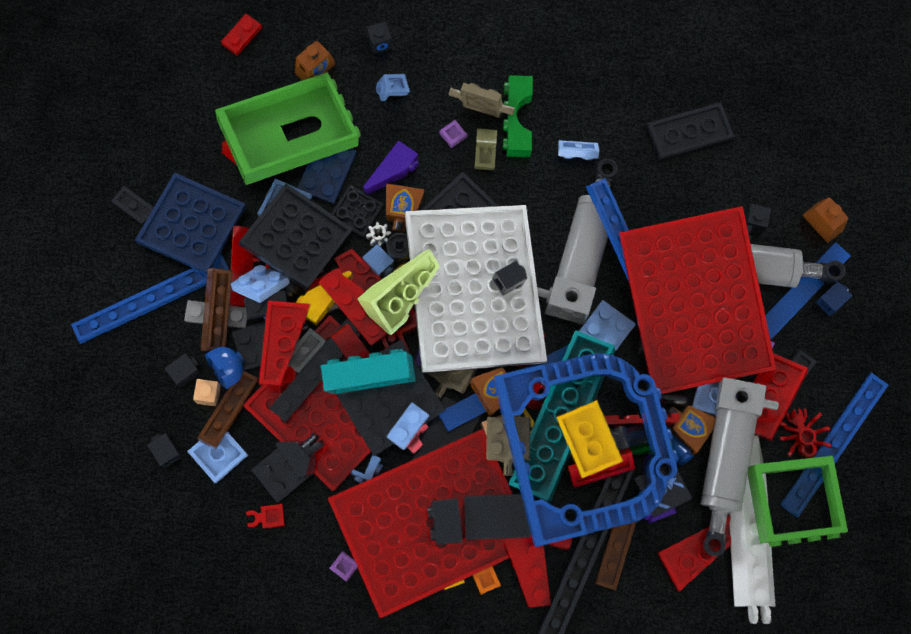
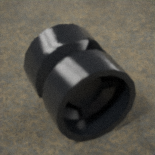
(398, 248)

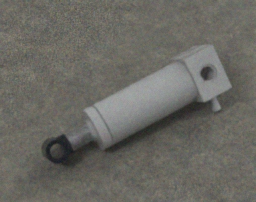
(580, 258)
(786, 266)
(731, 453)

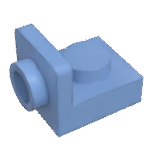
(392, 86)

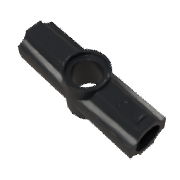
(629, 437)

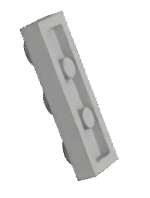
(236, 319)

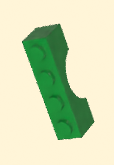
(518, 138)

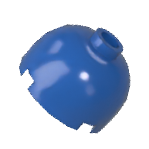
(226, 365)

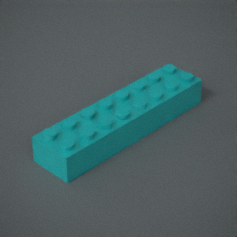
(547, 442)

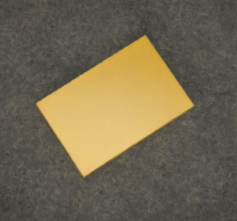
(589, 439)

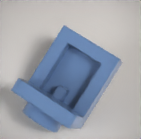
(374, 468)

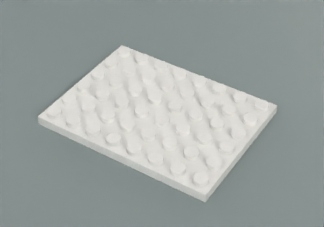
(461, 311)

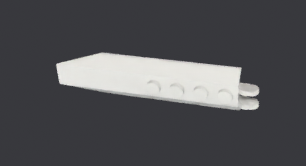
(751, 560)

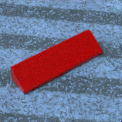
(240, 263)

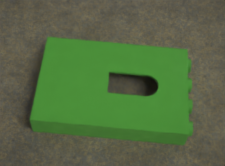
(256, 131)

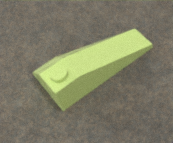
(395, 295)

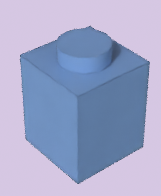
(379, 261)

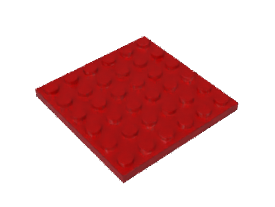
(318, 414)

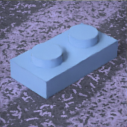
(572, 149)
(408, 426)

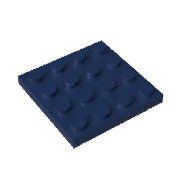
(190, 223)

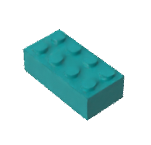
(368, 372)

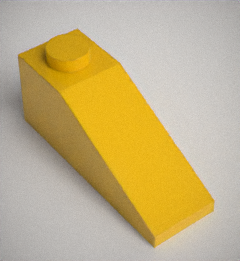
(319, 302)

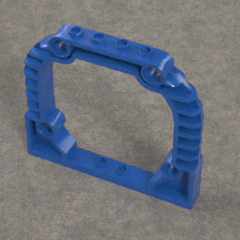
(548, 522)

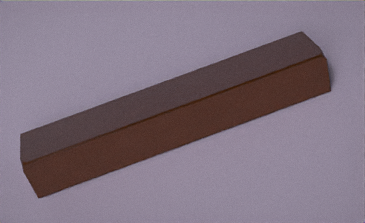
(216, 309)

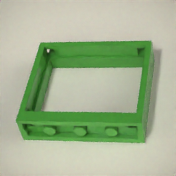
(761, 507)

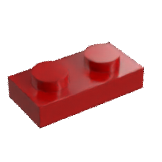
(241, 34)

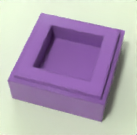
(453, 133)
(344, 566)

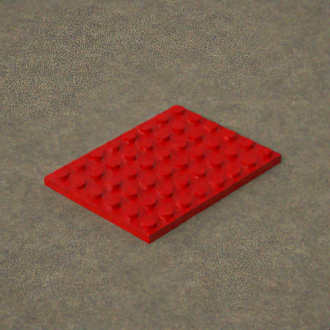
(697, 300)
(391, 524)

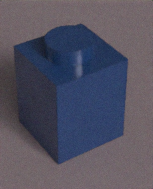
(833, 298)

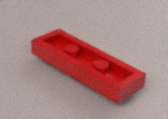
(626, 465)

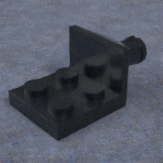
(250, 344)
(288, 466)

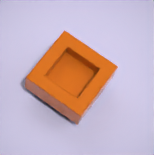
(486, 580)

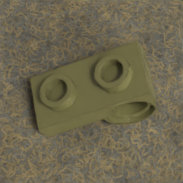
(485, 149)

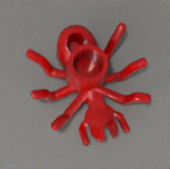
(805, 436)

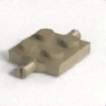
(481, 100)
(453, 379)
(497, 441)

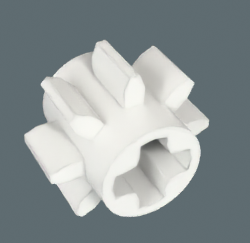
(378, 229)

